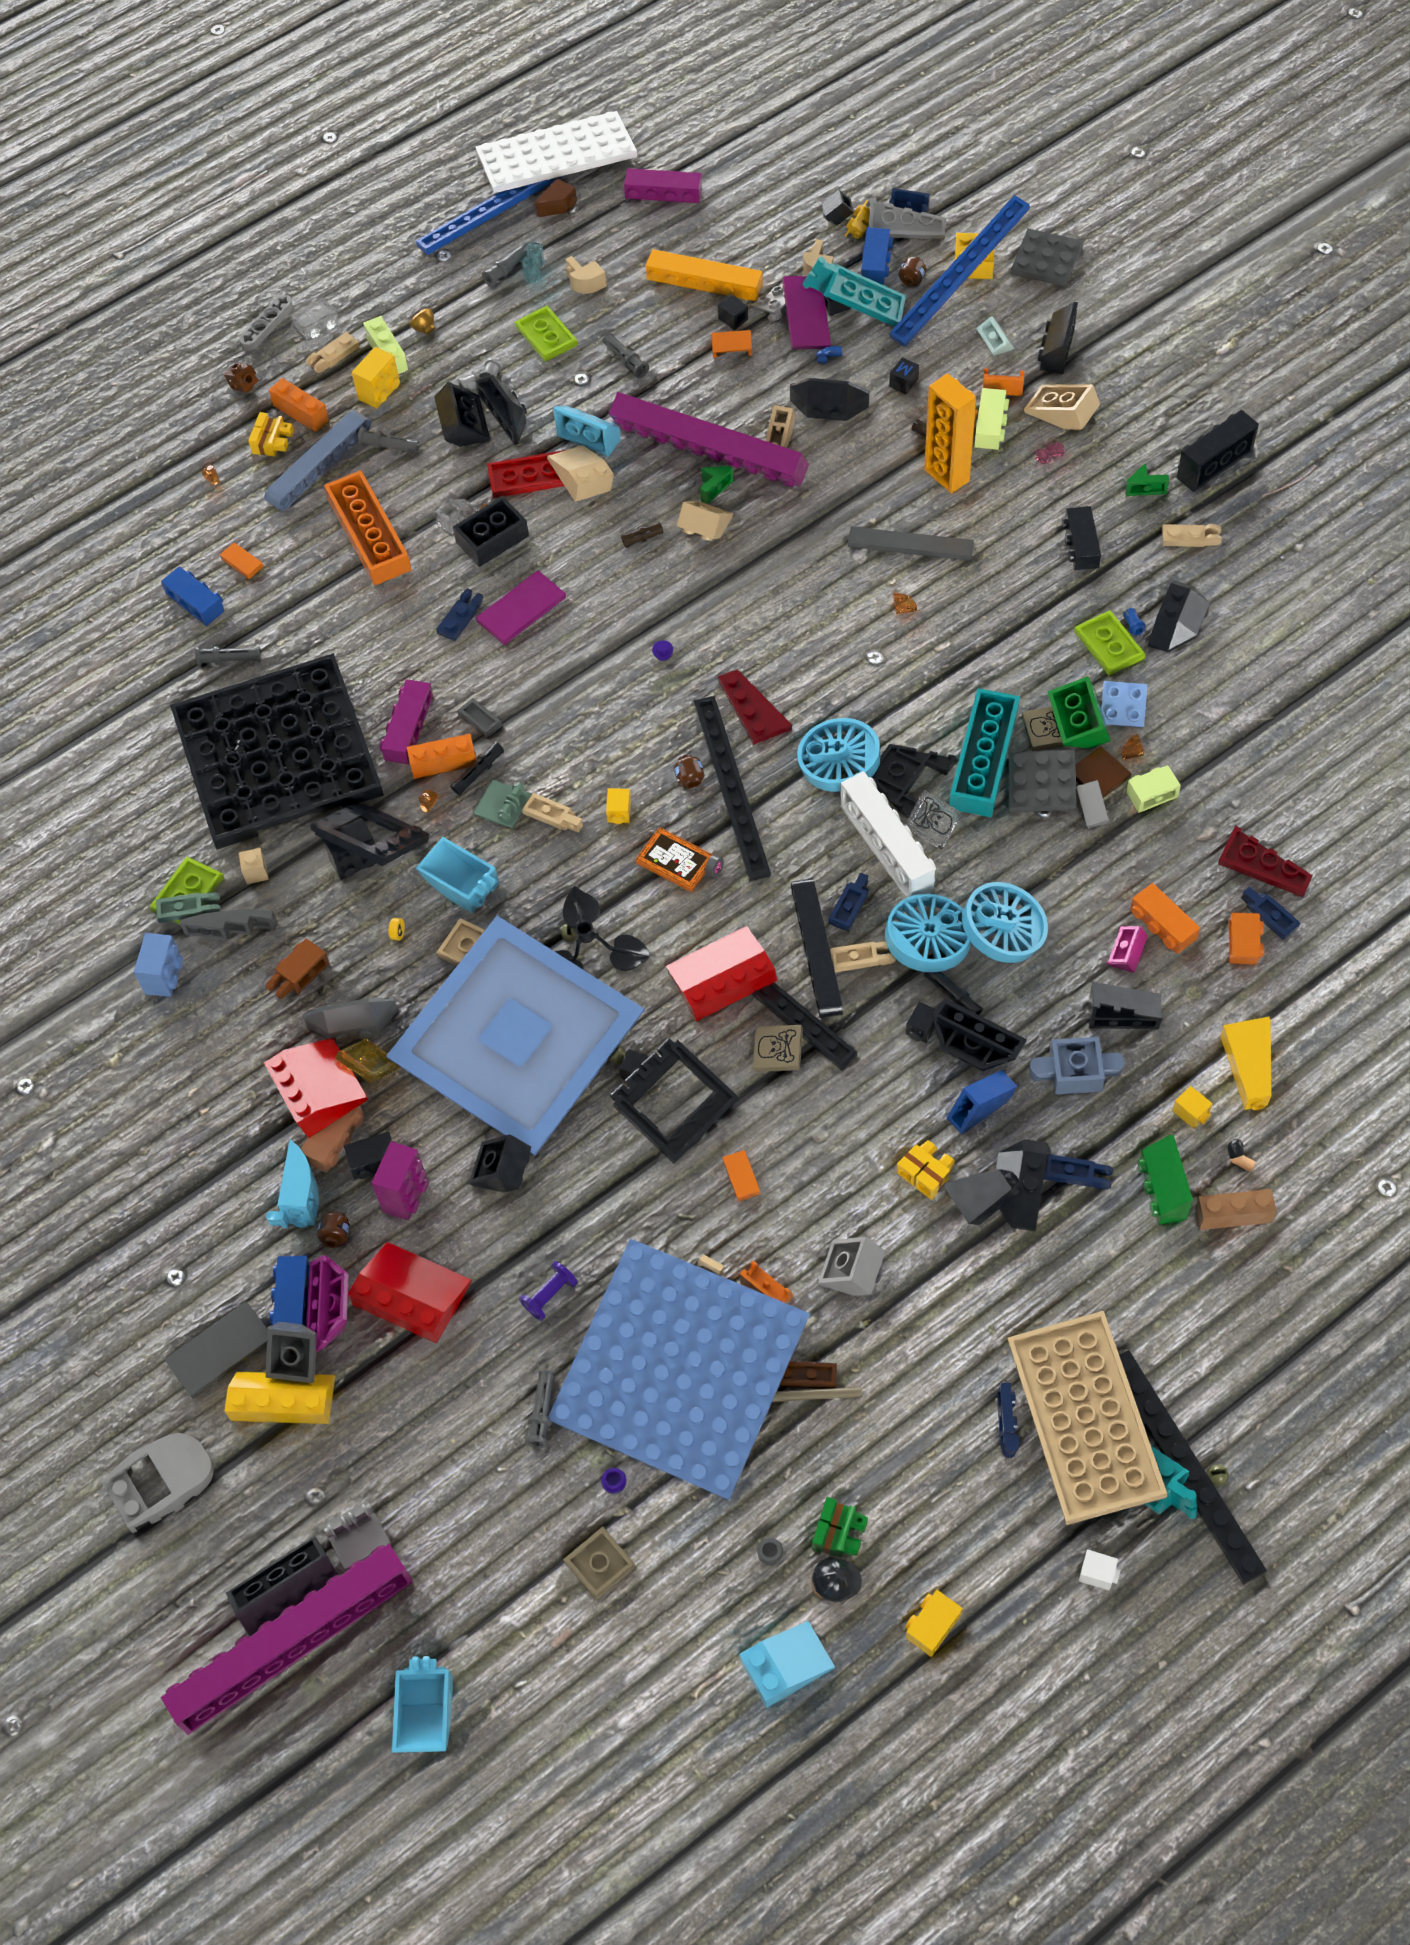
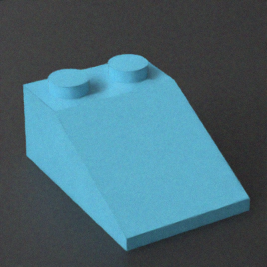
(785, 1663)

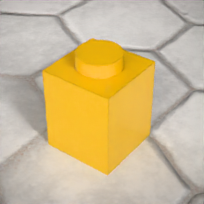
(618, 805)
(1192, 1107)

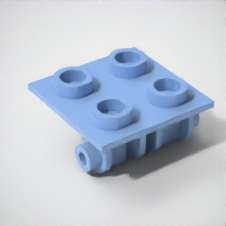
(1124, 703)

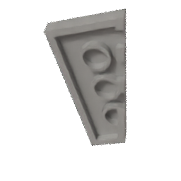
(905, 222)

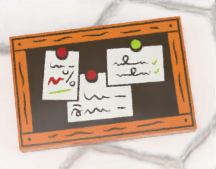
(674, 859)

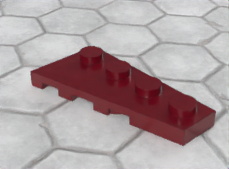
(754, 711)
(1256, 861)

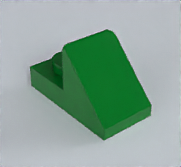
(715, 481)
(1143, 484)

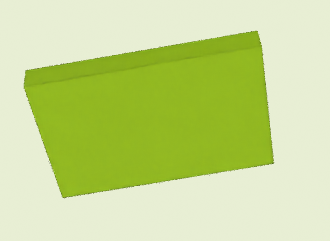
(546, 333)
(1109, 642)
(189, 879)

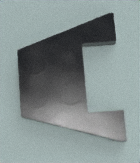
(901, 768)

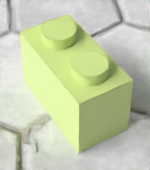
(1153, 788)

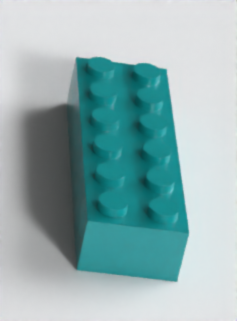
(984, 752)

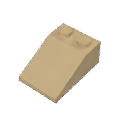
(1064, 405)
(582, 472)

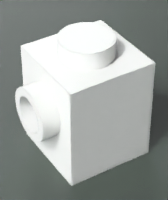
(1099, 1570)

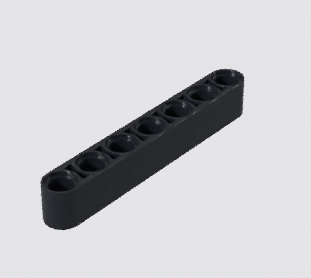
(816, 948)

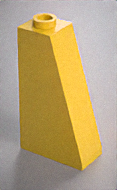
(1249, 1057)

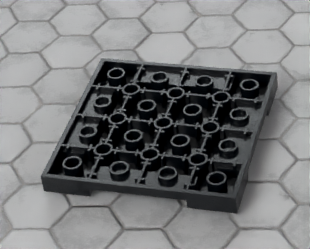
(301, 755)

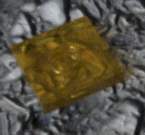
(367, 1060)

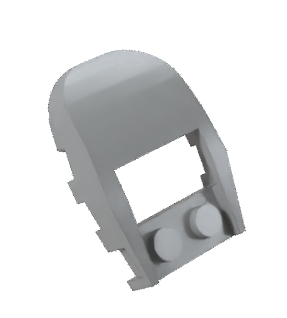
(181, 1465)

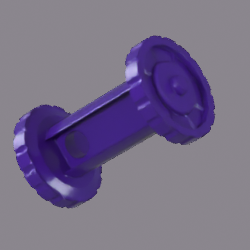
(561, 1276)

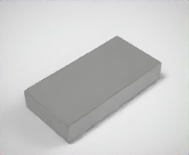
(1092, 804)

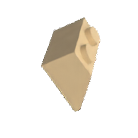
(703, 519)

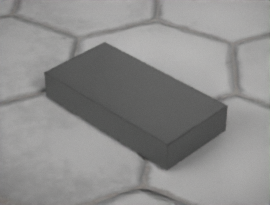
(479, 718)

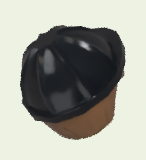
(835, 1580)

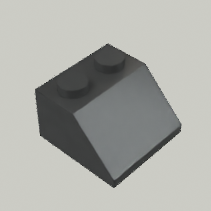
(291, 1352)

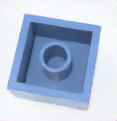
(158, 965)

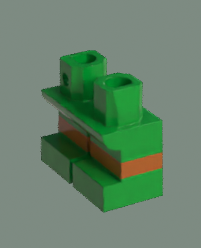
(834, 1529)

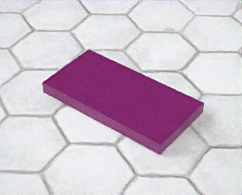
(805, 315)
(521, 607)

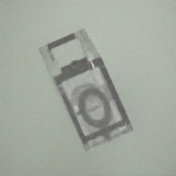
(452, 513)

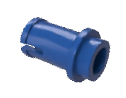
(1136, 626)

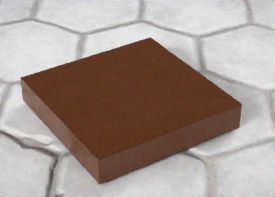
(1104, 768)

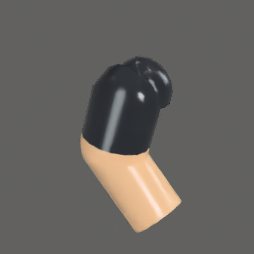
(1237, 1155)

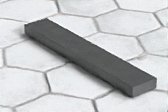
(911, 543)

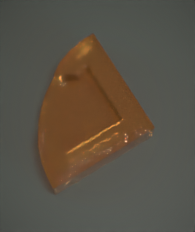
(210, 474)
(903, 603)
(1132, 748)
(427, 800)

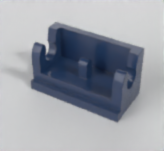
(910, 199)

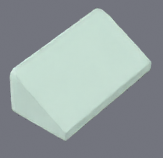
(994, 337)

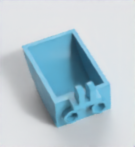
(458, 874)
(298, 1192)
(422, 1707)

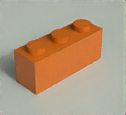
(299, 405)
(441, 756)
(1164, 918)

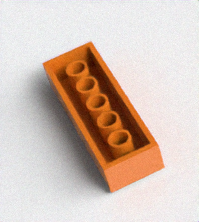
(367, 528)

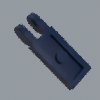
(459, 615)
(1077, 1171)
(1007, 1422)

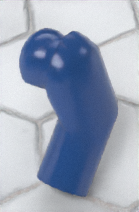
(828, 352)

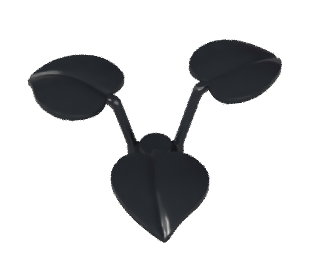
(579, 913)

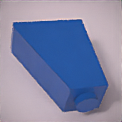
(981, 1100)

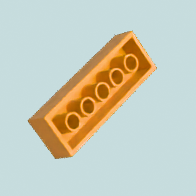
(949, 432)

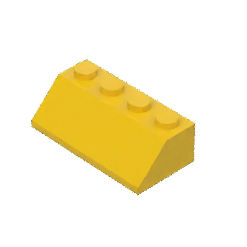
(265, 1399)

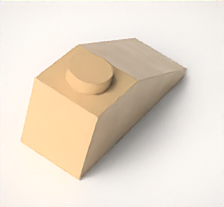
(781, 426)

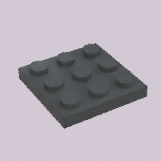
(1046, 257)
(1042, 781)

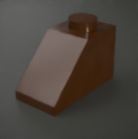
(556, 199)

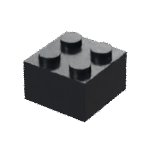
(344, 861)

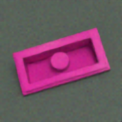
(1128, 948)

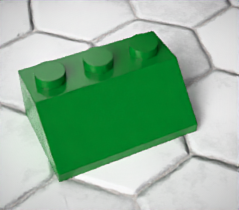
(1079, 714)
(1165, 1181)

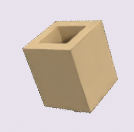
(253, 866)

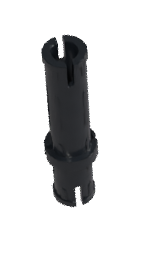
(483, 762)
(954, 992)

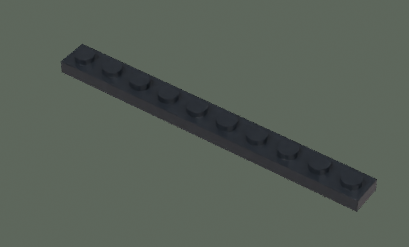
(732, 789)
(1209, 1502)

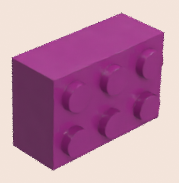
(400, 1181)

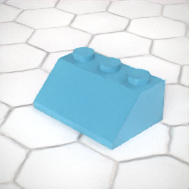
(586, 429)

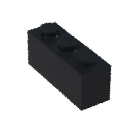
(1081, 538)

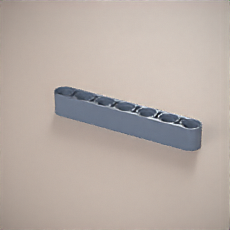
(316, 461)

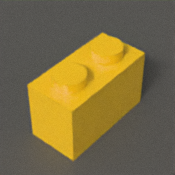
(933, 1622)

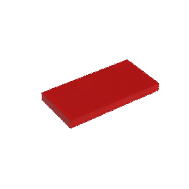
(523, 475)

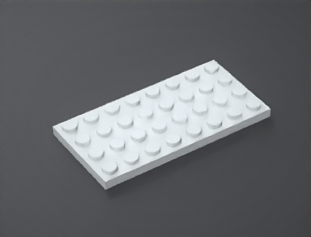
(556, 151)

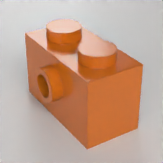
(1245, 938)

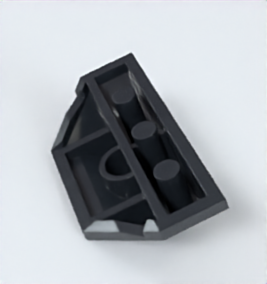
(829, 398)
(503, 406)
(1178, 617)
(974, 1037)
(1028, 1163)

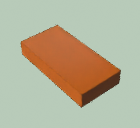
(241, 560)
(741, 1175)

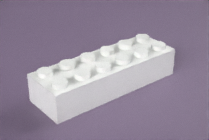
(887, 836)

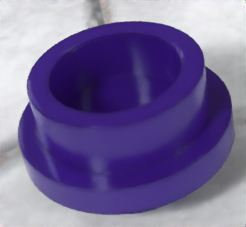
(662, 650)
(613, 1480)

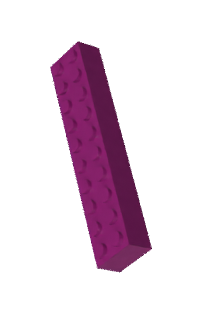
(709, 439)
(286, 1639)

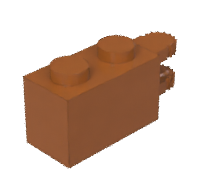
(298, 969)

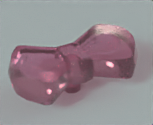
(1055, 449)

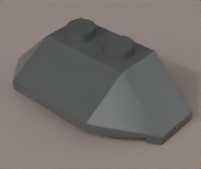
(352, 1019)

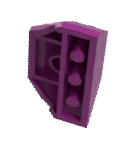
(327, 1300)

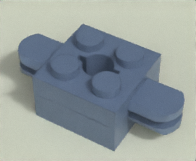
(1076, 1056)

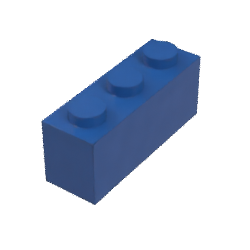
(877, 254)
(193, 595)
(290, 1290)

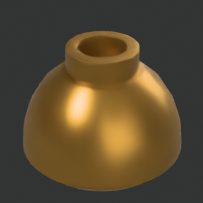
(423, 321)

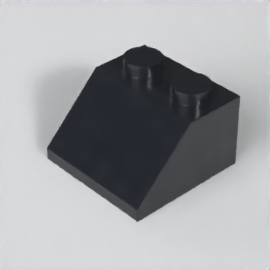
(500, 1164)

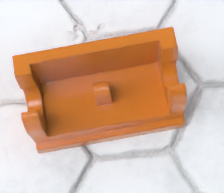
(731, 342)
(1012, 384)
(762, 1282)

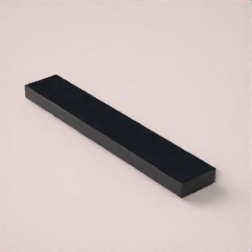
(814, 1030)

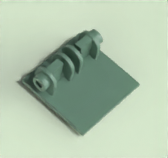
(503, 803)

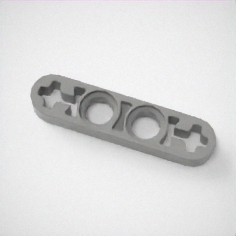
(280, 306)

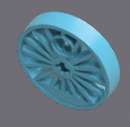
(833, 754)
(995, 917)
(932, 933)

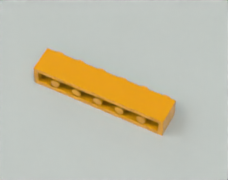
(704, 275)

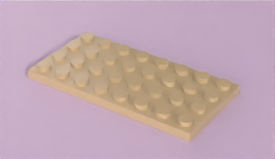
(1086, 1418)

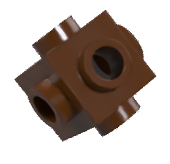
(241, 377)

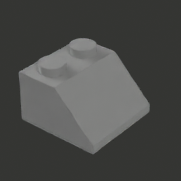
(852, 1266)

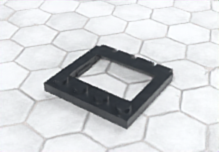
(387, 850)
(696, 1123)

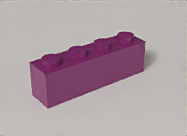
(663, 185)
(406, 720)

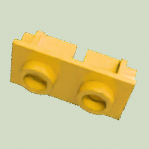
(855, 225)

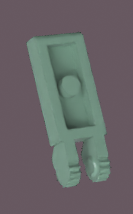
(186, 906)

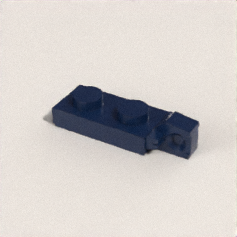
(850, 903)
(1271, 913)

